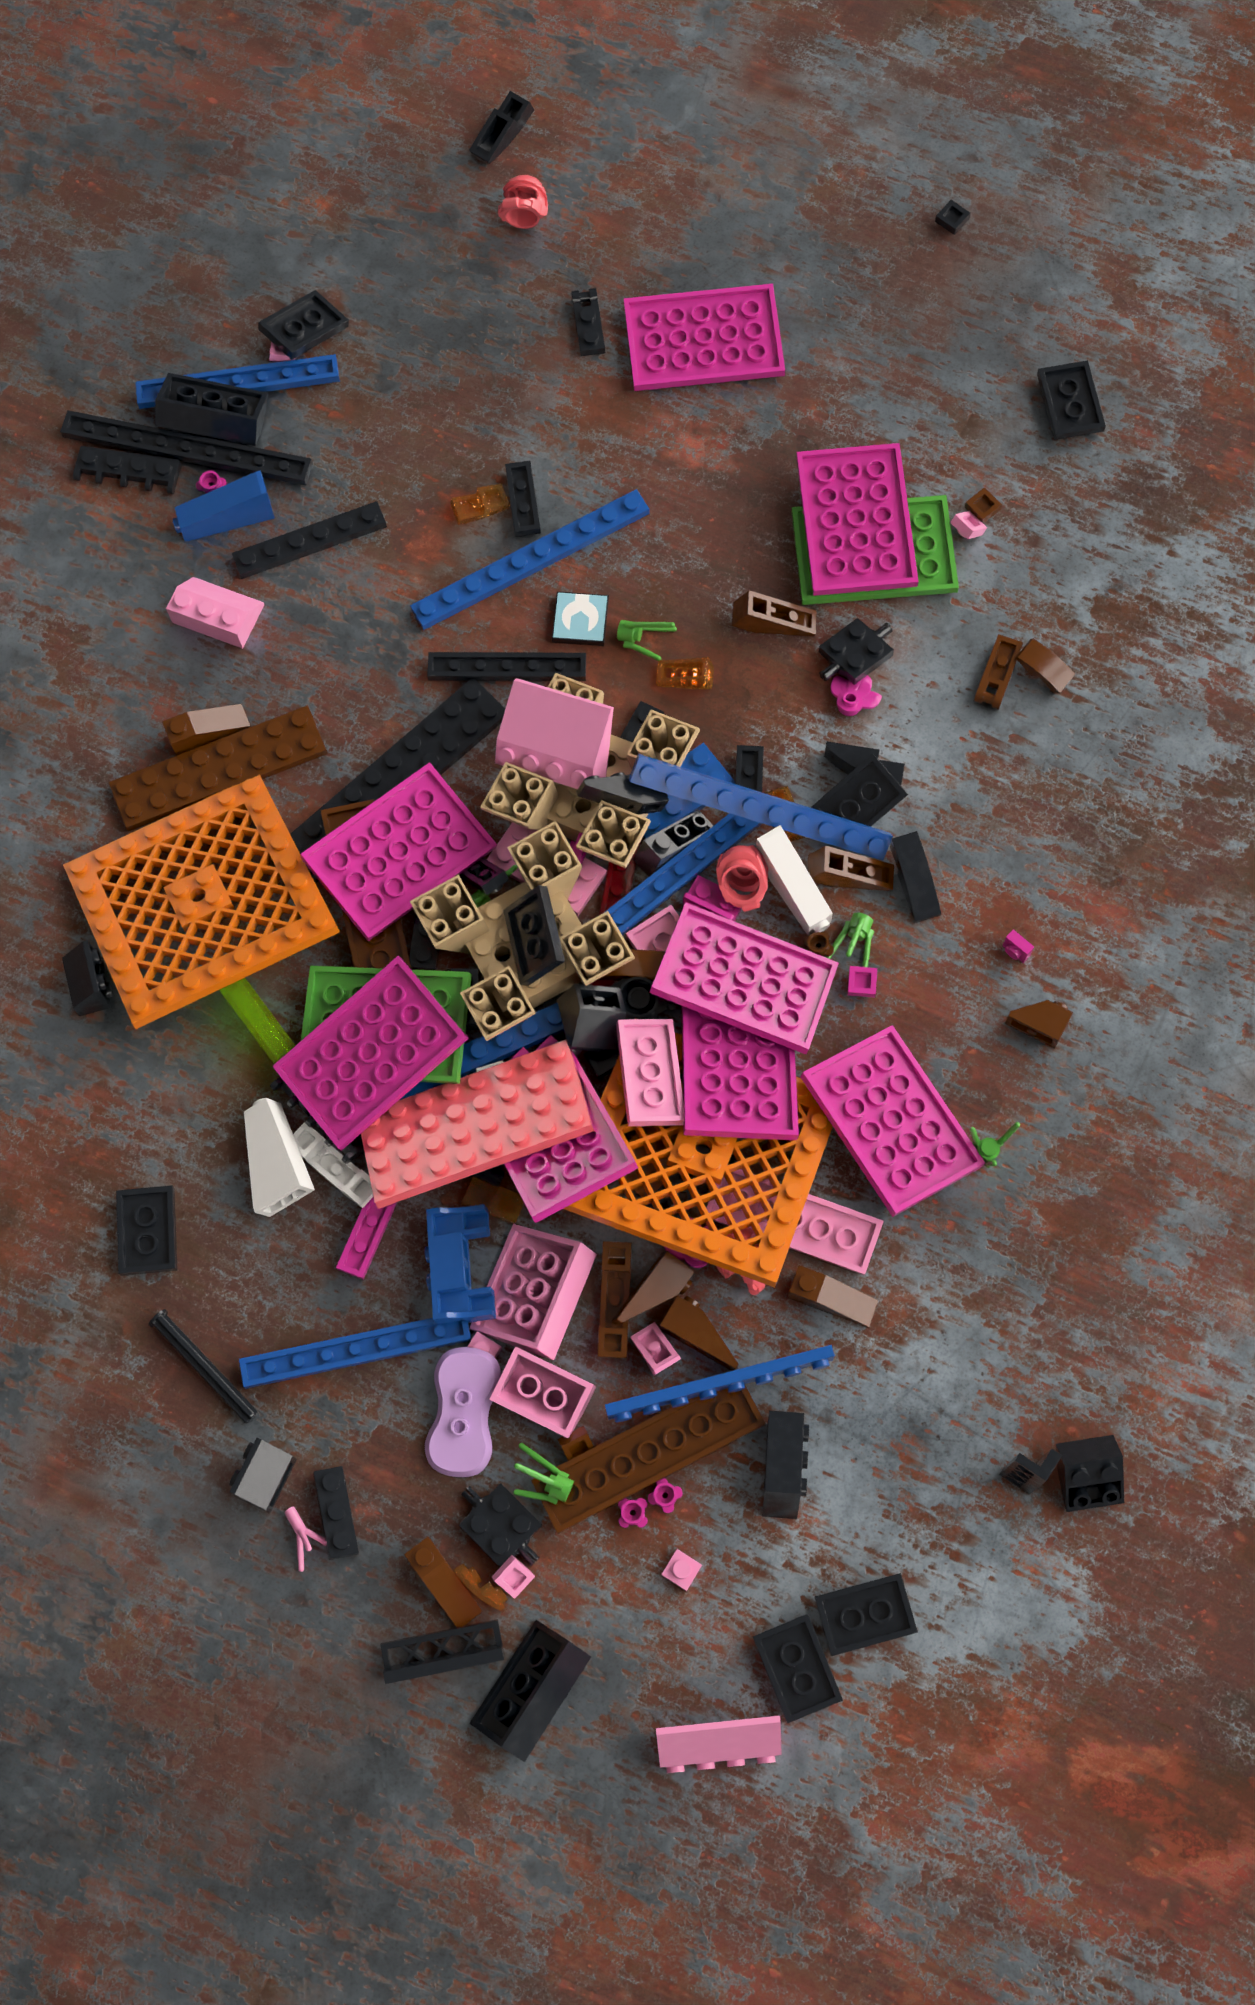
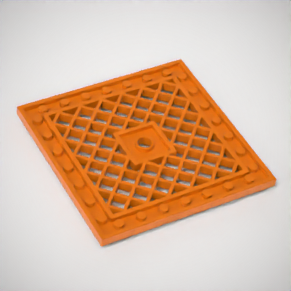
(93, 871)
(686, 1235)

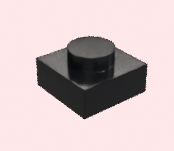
(952, 217)

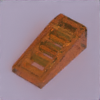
(685, 681)

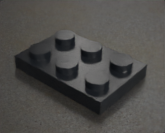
(303, 324)
(1071, 400)
(863, 794)
(533, 935)
(146, 1230)
(865, 1614)
(797, 1668)

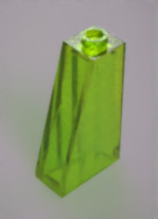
(257, 1019)

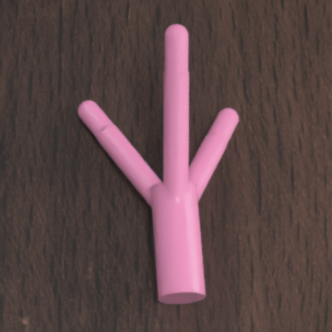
(301, 1532)

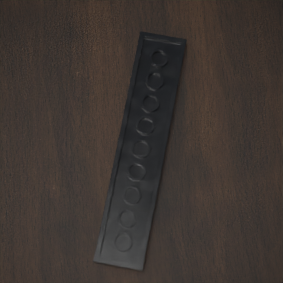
(437, 739)

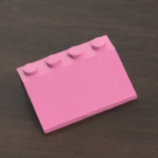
(554, 734)
(536, 1290)
(718, 1742)

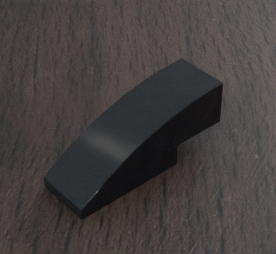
(501, 127)
(848, 757)
(915, 876)

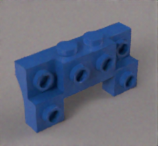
(450, 1264)

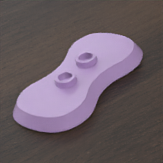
(460, 1435)

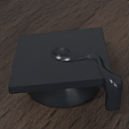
(638, 999)

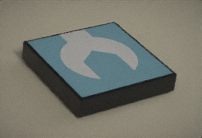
(580, 618)

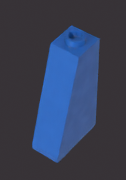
(225, 508)

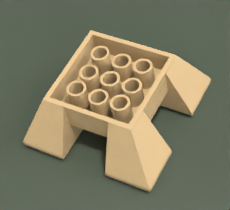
(606, 829)
(461, 927)

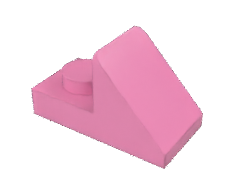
(655, 1348)

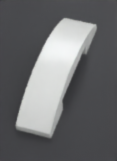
(328, 1162)

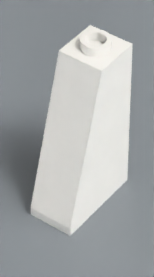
(794, 881)
(274, 1159)

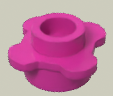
(207, 478)
(666, 1503)
(639, 1518)

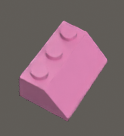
(214, 611)
(542, 1392)

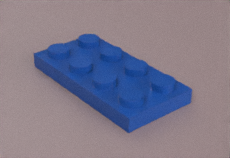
(697, 760)

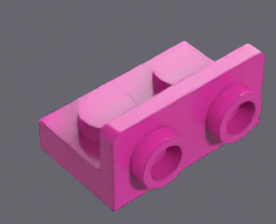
(709, 897)

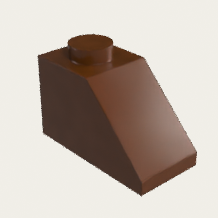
(1041, 1021)

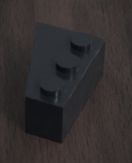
(784, 1464)

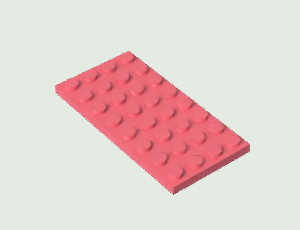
(475, 1124)

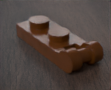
(998, 670)

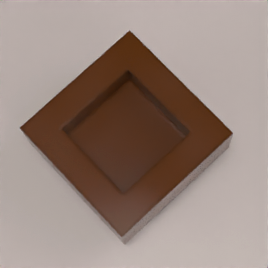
(983, 505)
(576, 1444)

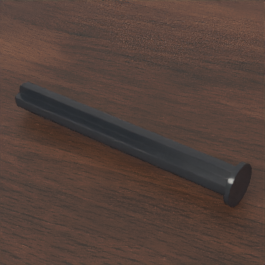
(203, 1366)

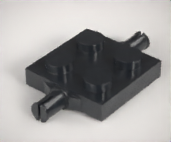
(855, 651)
(500, 1525)

